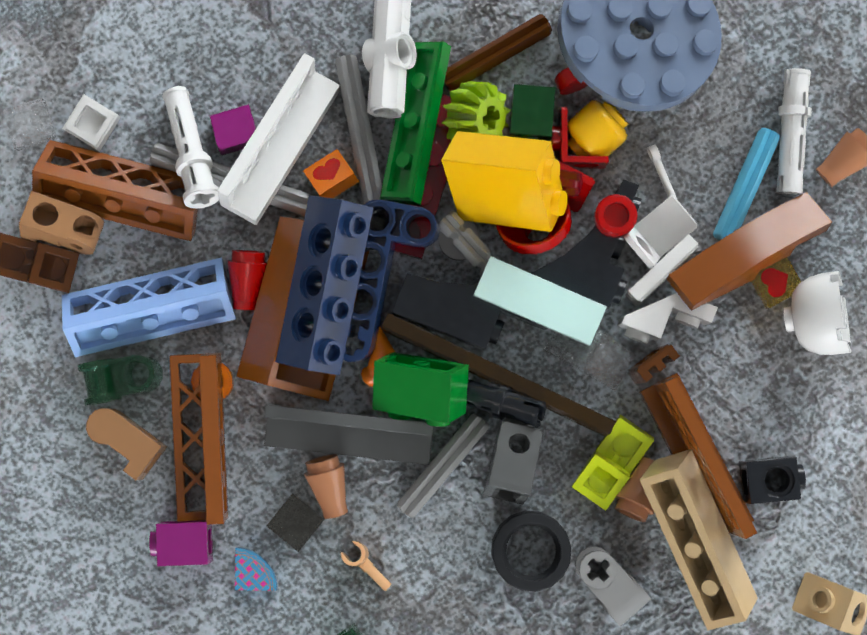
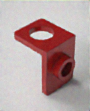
(560, 143)

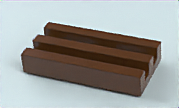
(652, 363)

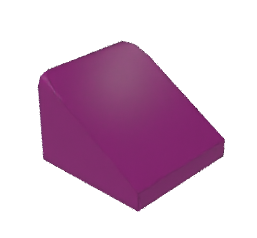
(233, 129)

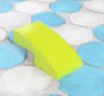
(613, 462)

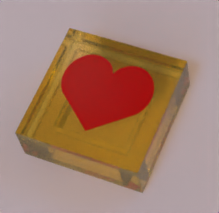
(776, 282)

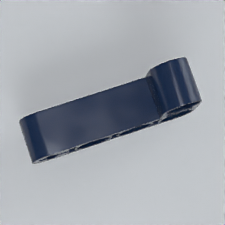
(376, 282)

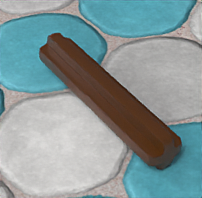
(497, 51)

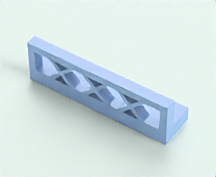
(147, 313)

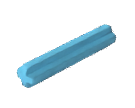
(747, 183)

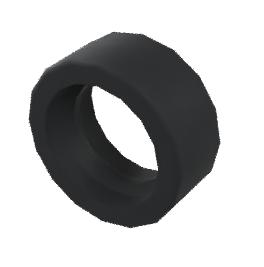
(549, 576)

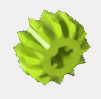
(476, 109)

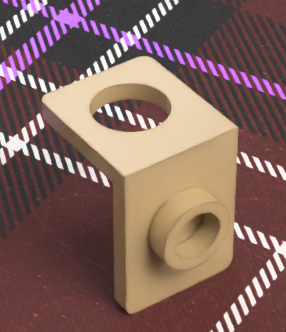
(830, 604)

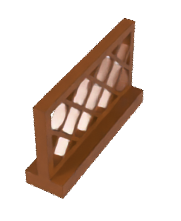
(684, 430)

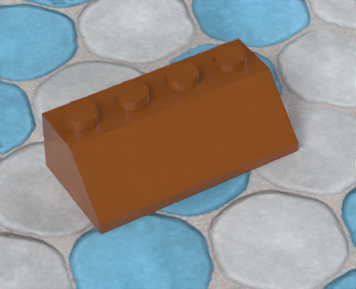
(263, 339)

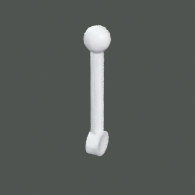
(655, 157)

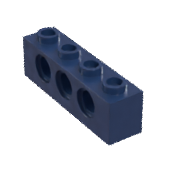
(324, 284)

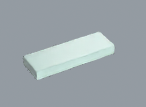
(540, 301)

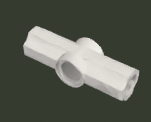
(389, 57)

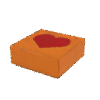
(331, 175)

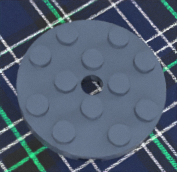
(636, 71)

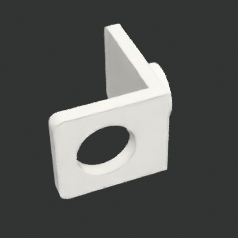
(660, 231)

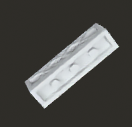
(277, 141)

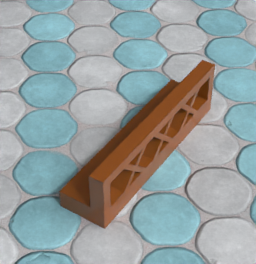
(115, 195)
(213, 438)

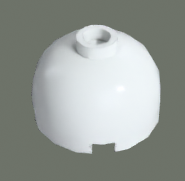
(819, 315)

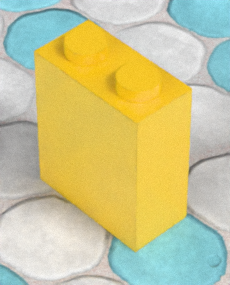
(505, 180)

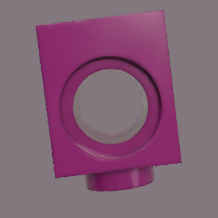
(182, 543)

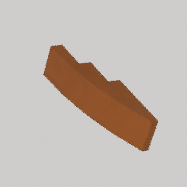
(748, 250)

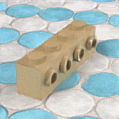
(699, 539)

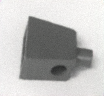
(513, 473)

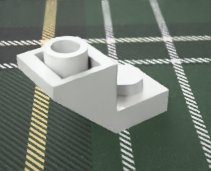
(651, 320)

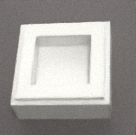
(91, 122)

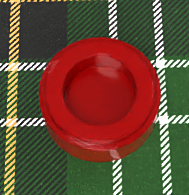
(568, 83)
(615, 215)

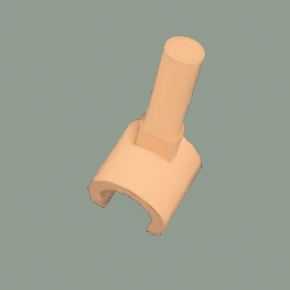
(367, 566)

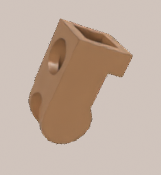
(60, 224)
(127, 438)

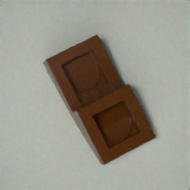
(37, 263)

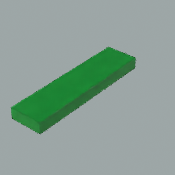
(416, 127)

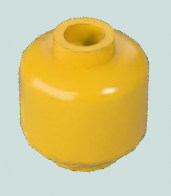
(597, 130)

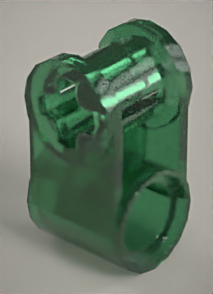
(112, 378)

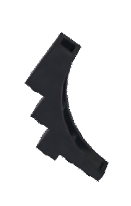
(460, 315)

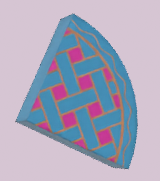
(253, 572)

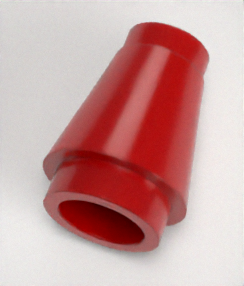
(246, 277)

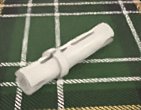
(793, 131)

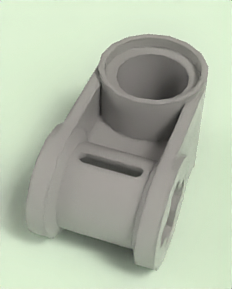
(614, 587)

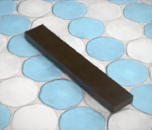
(497, 375)

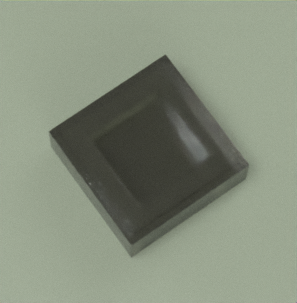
(295, 522)

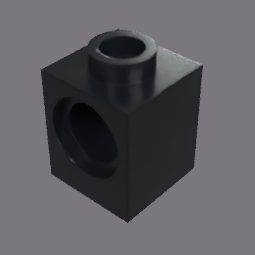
(753, 480)

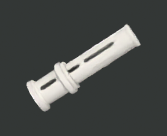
(193, 162)

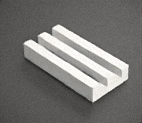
(661, 270)

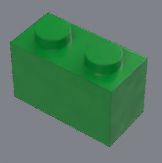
(420, 388)

